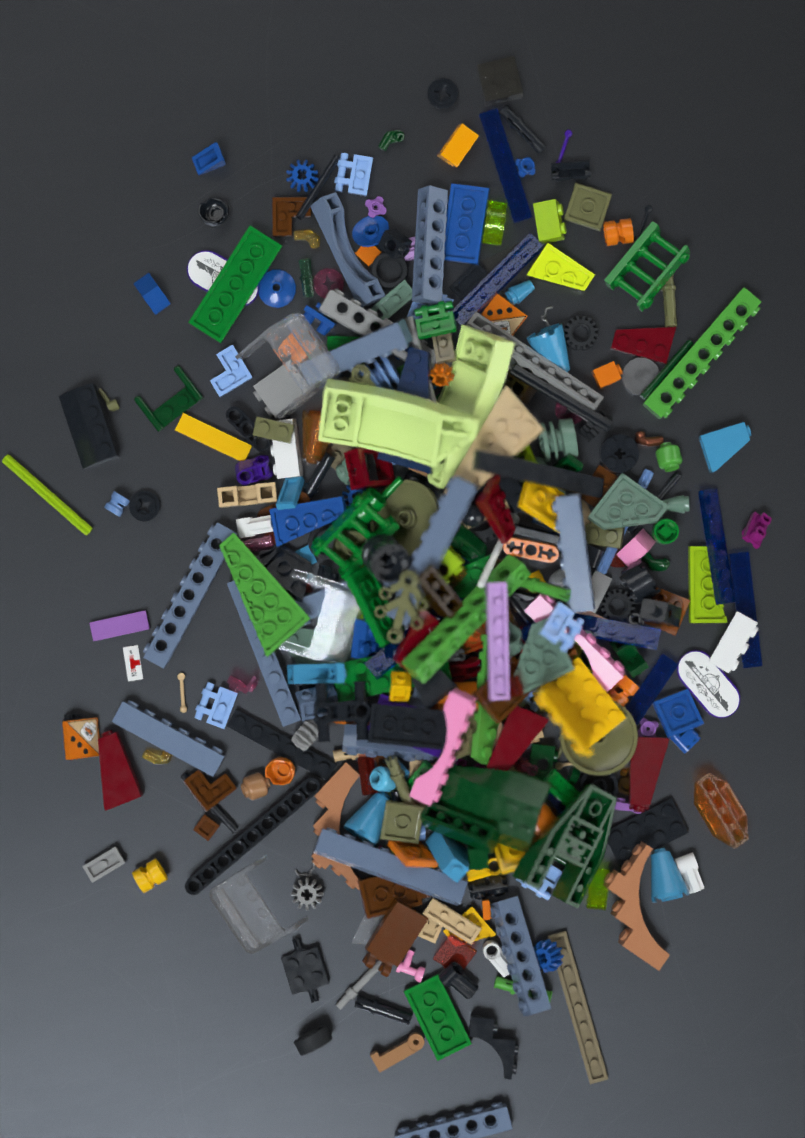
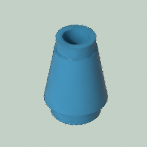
(519, 292)

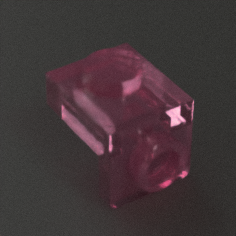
(237, 685)

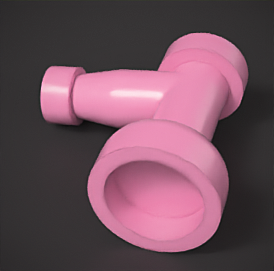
(405, 967)

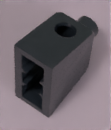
(657, 612)
(434, 689)

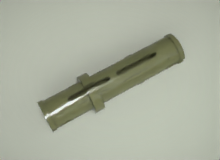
(669, 302)
(398, 777)

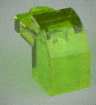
(494, 222)
(597, 893)

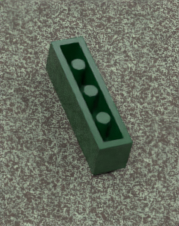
(460, 827)

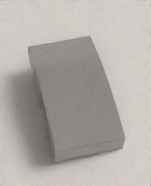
(600, 585)

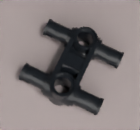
(341, 711)

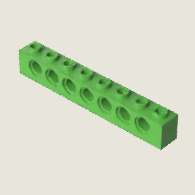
(743, 299)
(454, 632)

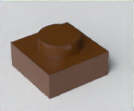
(206, 827)

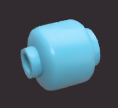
(381, 780)

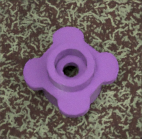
(375, 212)
(644, 724)

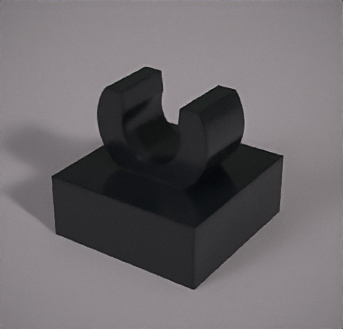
(325, 572)

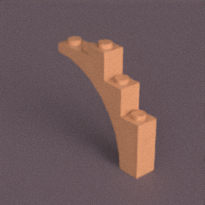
(333, 796)
(627, 909)

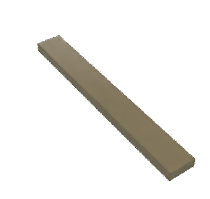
(579, 1011)

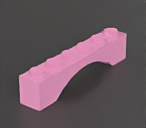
(603, 667)
(457, 712)

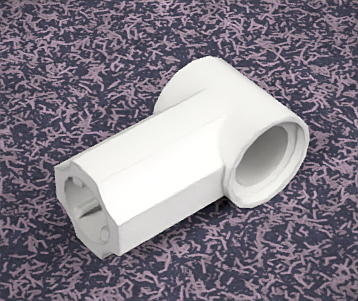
(251, 526)
(689, 870)
(497, 959)

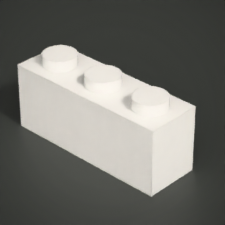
(287, 456)
(733, 642)

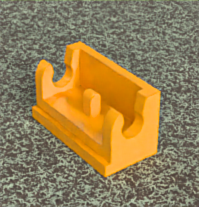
(458, 145)

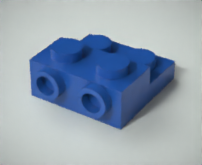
(363, 641)

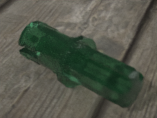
(306, 278)

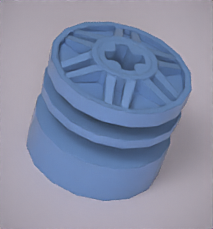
(384, 374)

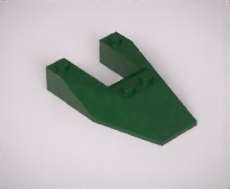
(576, 835)

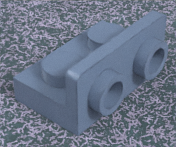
(306, 699)

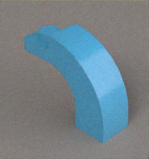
(316, 673)

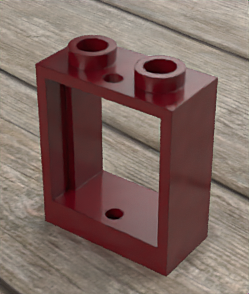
(360, 479)

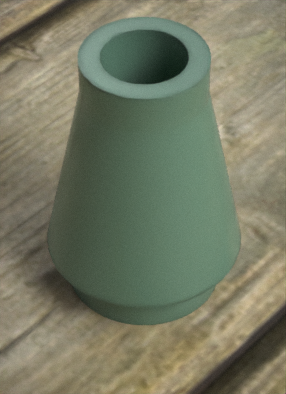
(678, 504)

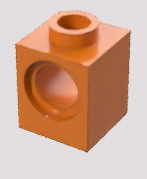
(607, 374)

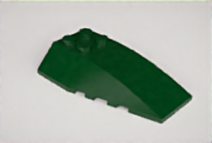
(498, 798)

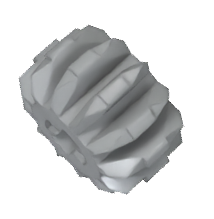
(305, 735)
(302, 898)

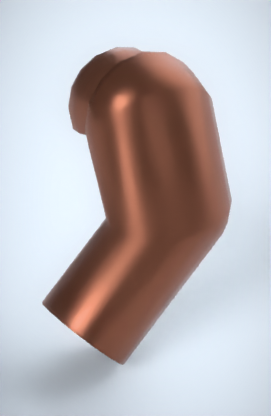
(648, 441)

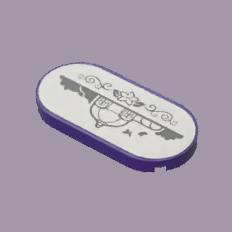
(205, 268)
(708, 684)

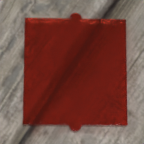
(454, 951)

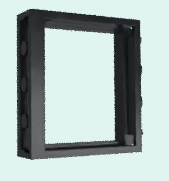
(525, 595)

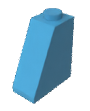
(723, 444)
(449, 855)

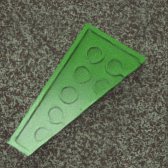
(266, 601)
(486, 728)

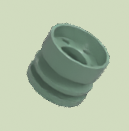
(558, 439)

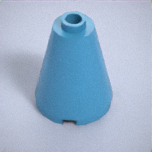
(552, 345)
(368, 819)
(665, 877)

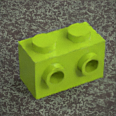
(549, 221)

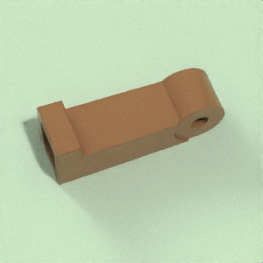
(399, 1052)

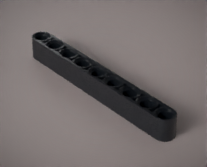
(248, 844)

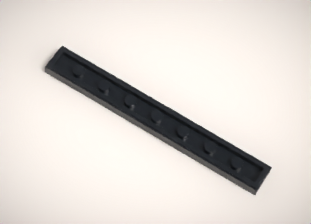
(537, 473)

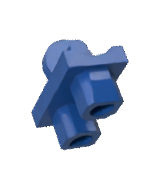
(326, 324)

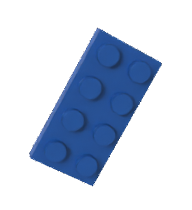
(465, 223)

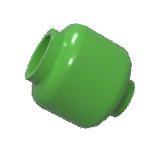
(668, 457)

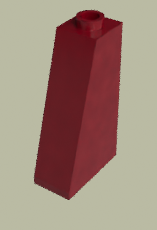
(515, 736)
(645, 770)
(117, 774)

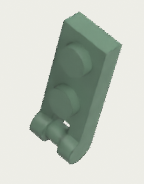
(393, 301)

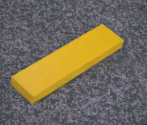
(213, 437)

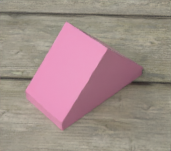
(636, 548)

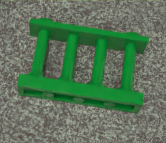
(638, 250)
(354, 562)

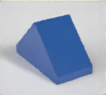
(208, 159)
(152, 293)

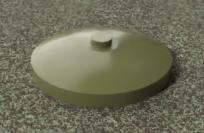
(412, 507)
(609, 752)

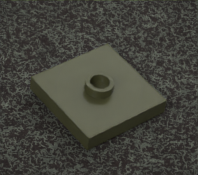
(587, 207)
(401, 822)

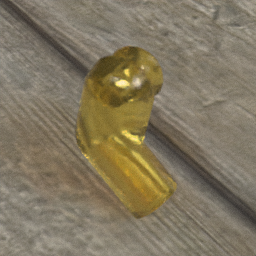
(309, 236)
(157, 759)

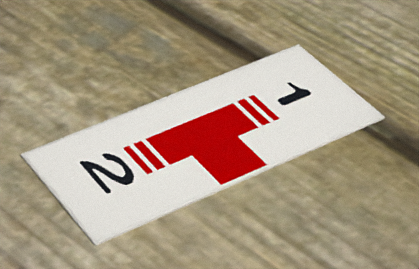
(132, 663)

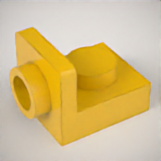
(400, 687)

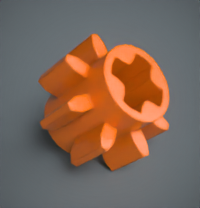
(442, 374)

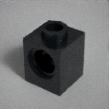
(394, 243)

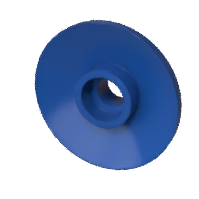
(369, 231)
(281, 297)

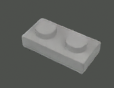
(104, 864)

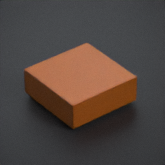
(368, 254)
(486, 909)

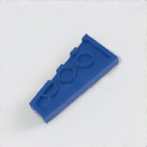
(306, 517)

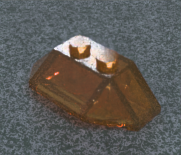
(721, 810)

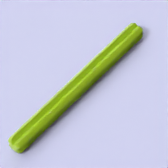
(47, 495)

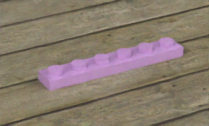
(497, 641)

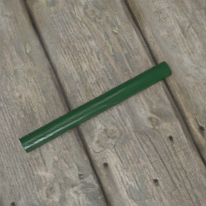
(666, 370)

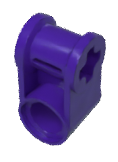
(254, 470)

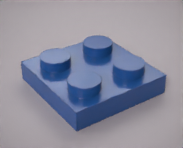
(678, 713)

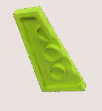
(700, 588)

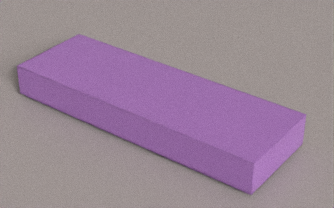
(119, 625)

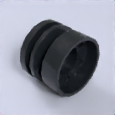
(385, 558)

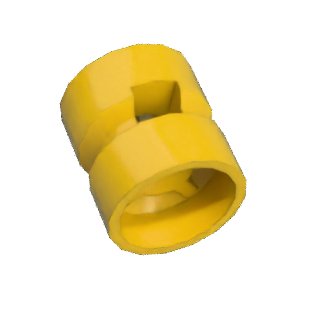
(150, 875)

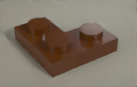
(283, 211)
(207, 794)

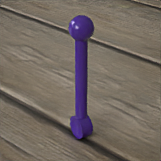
(568, 133)

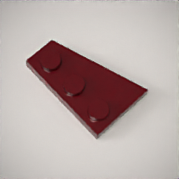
(645, 342)
(495, 511)
(415, 637)

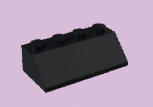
(88, 425)

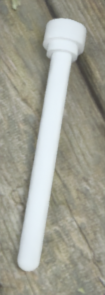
(493, 558)

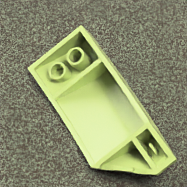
(475, 387)
(393, 422)

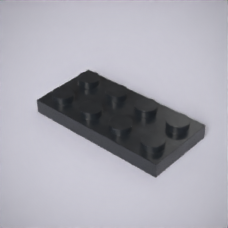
(407, 727)
(653, 827)

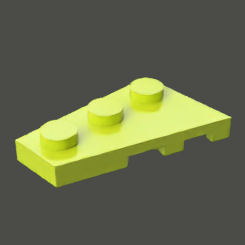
(560, 269)

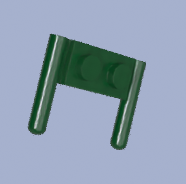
(174, 406)

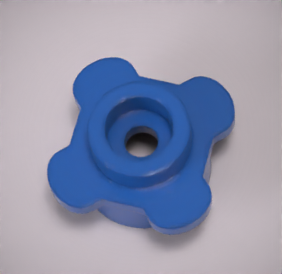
(529, 163)

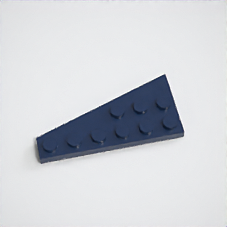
(415, 382)

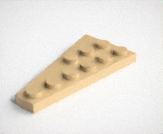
(505, 433)

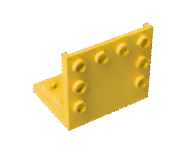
(579, 707)

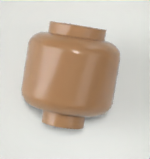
(255, 786)

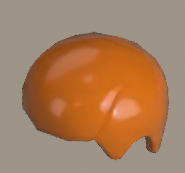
(280, 771)

